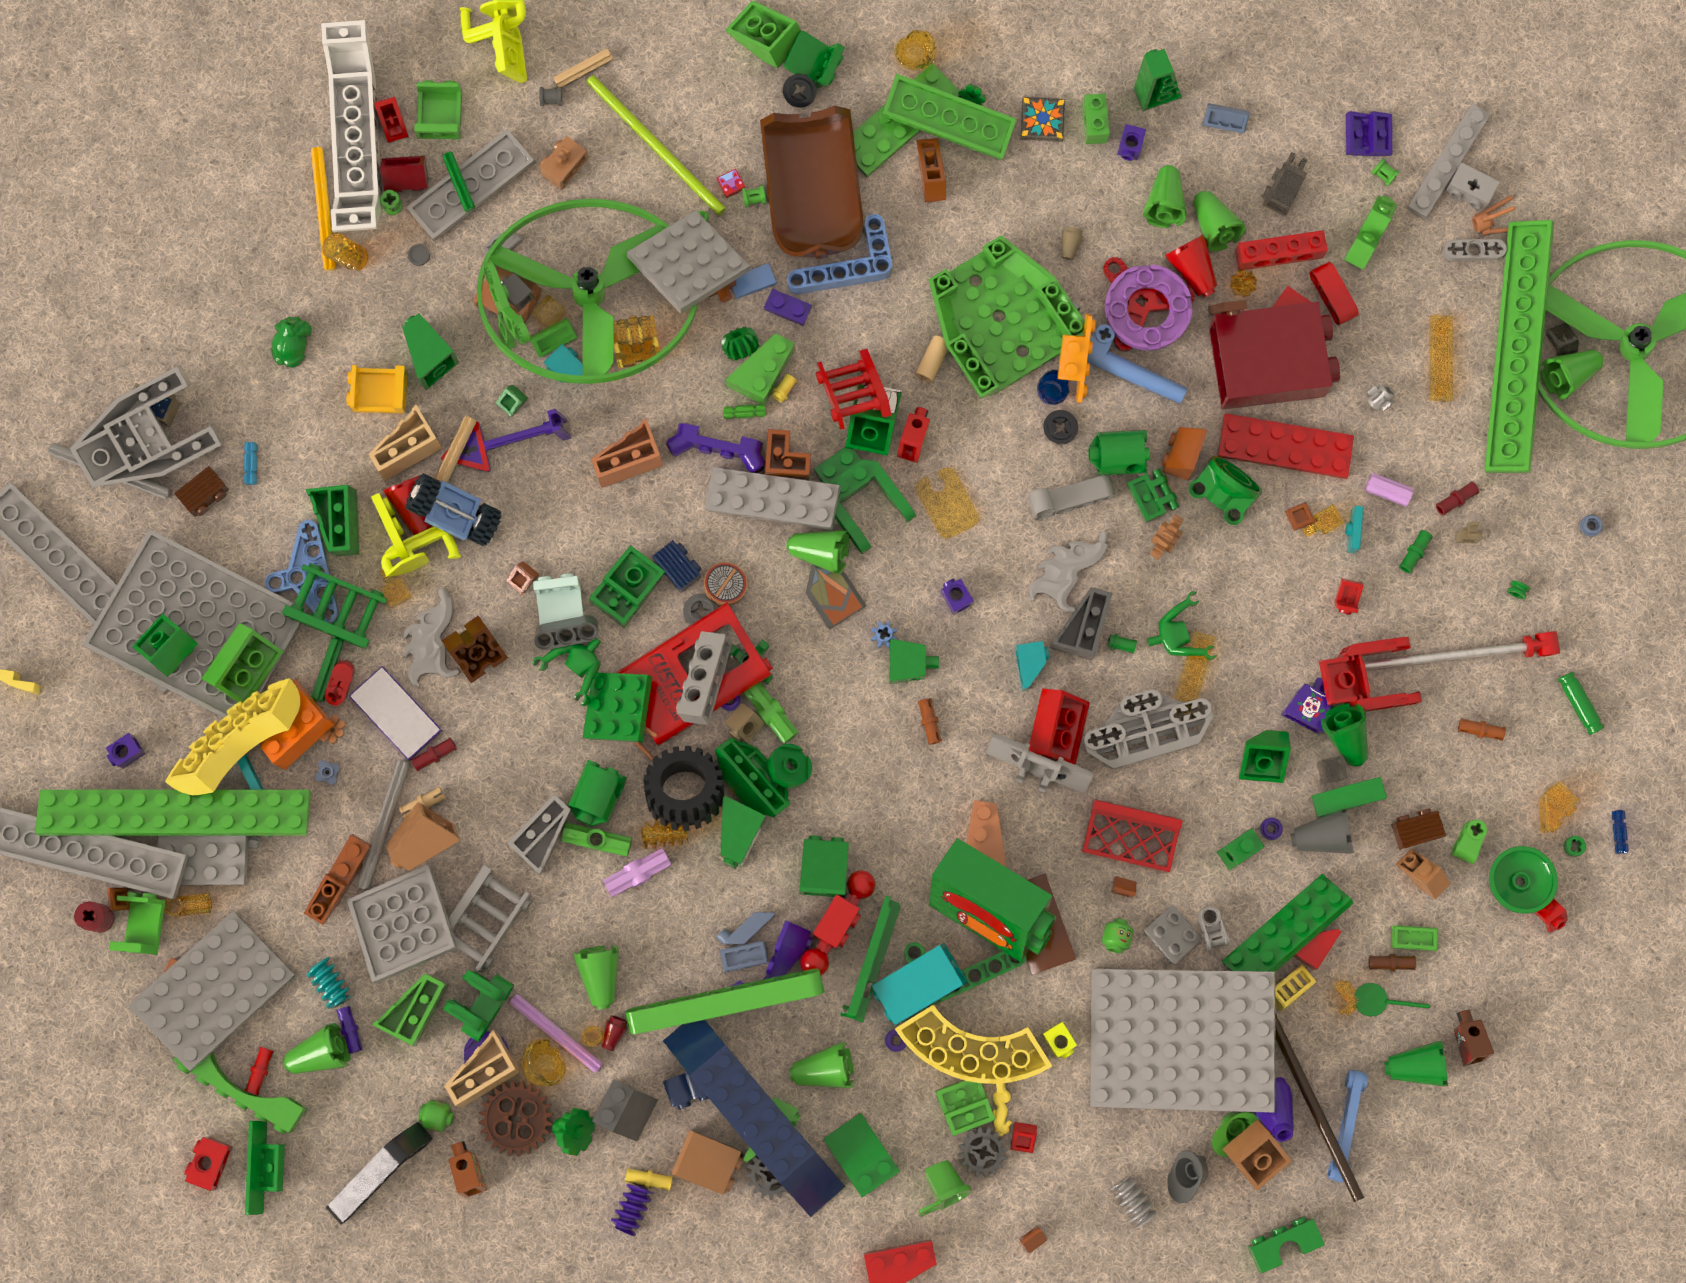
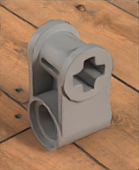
(1213, 929)

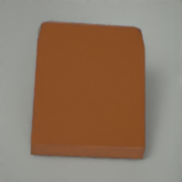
(522, 577)
(1124, 887)
(1033, 1239)

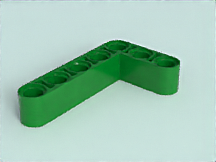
(982, 967)

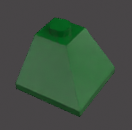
(1266, 757)

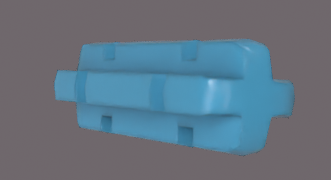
(250, 463)

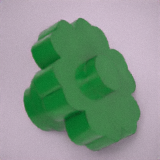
(574, 1131)

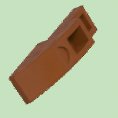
(338, 879)

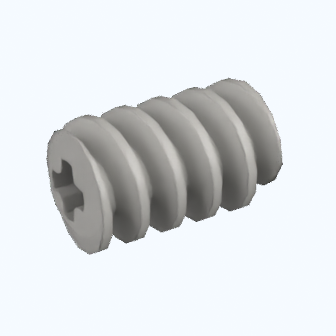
(1134, 1201)

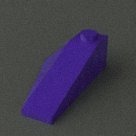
(788, 949)

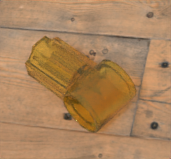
(190, 905)

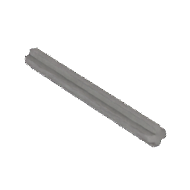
(144, 484)
(383, 824)

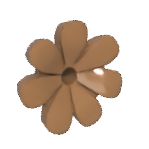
(335, 731)

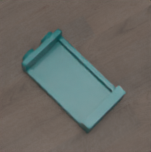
(919, 984)

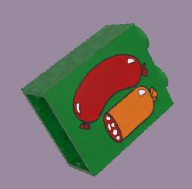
(991, 901)

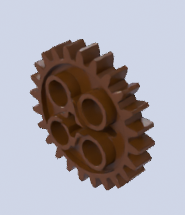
(495, 1114)

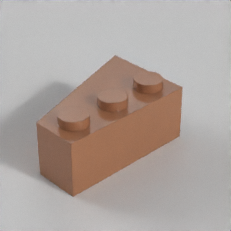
(985, 831)

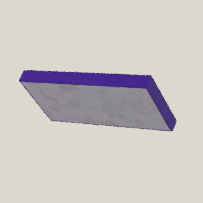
(395, 713)

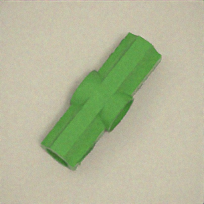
(771, 713)
(582, 837)

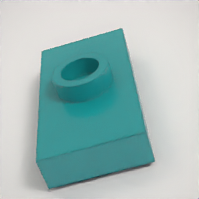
(1354, 529)

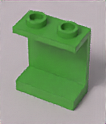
(143, 924)

